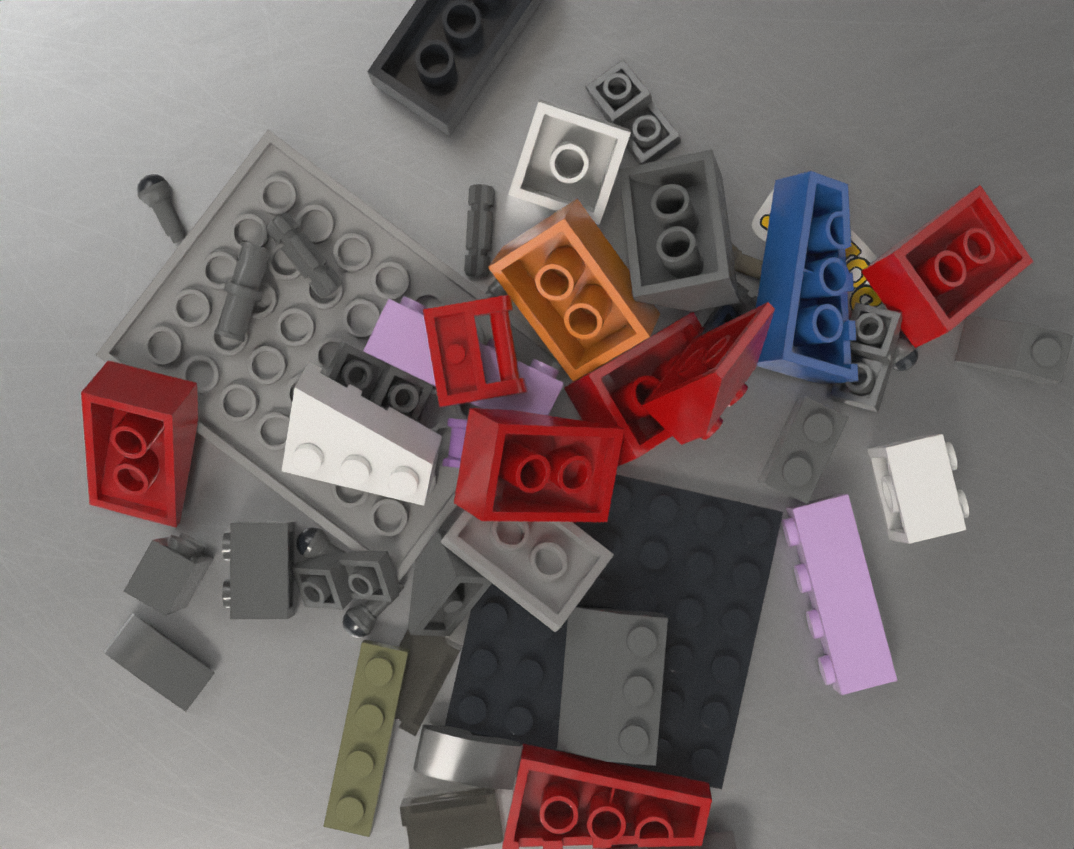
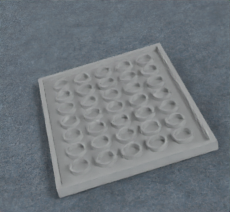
(251, 383)

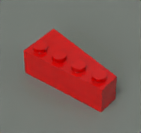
(602, 804)

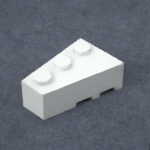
(356, 443)

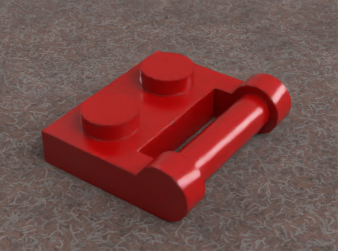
(457, 351)

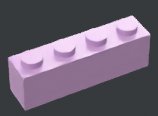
(403, 343)
(840, 594)

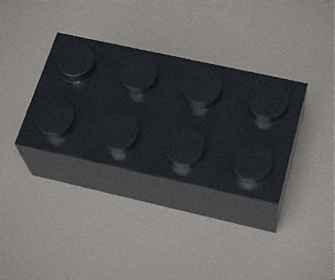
(448, 54)

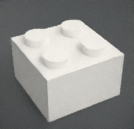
(569, 159)
(918, 488)

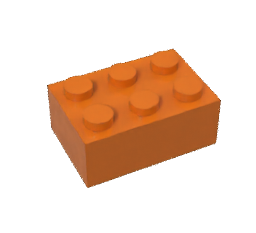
(574, 290)

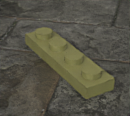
(366, 738)

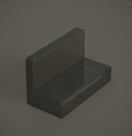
(425, 673)
(453, 819)

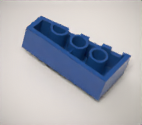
(808, 281)

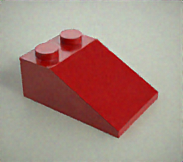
(948, 267)
(709, 376)
(620, 387)
(139, 441)
(537, 467)

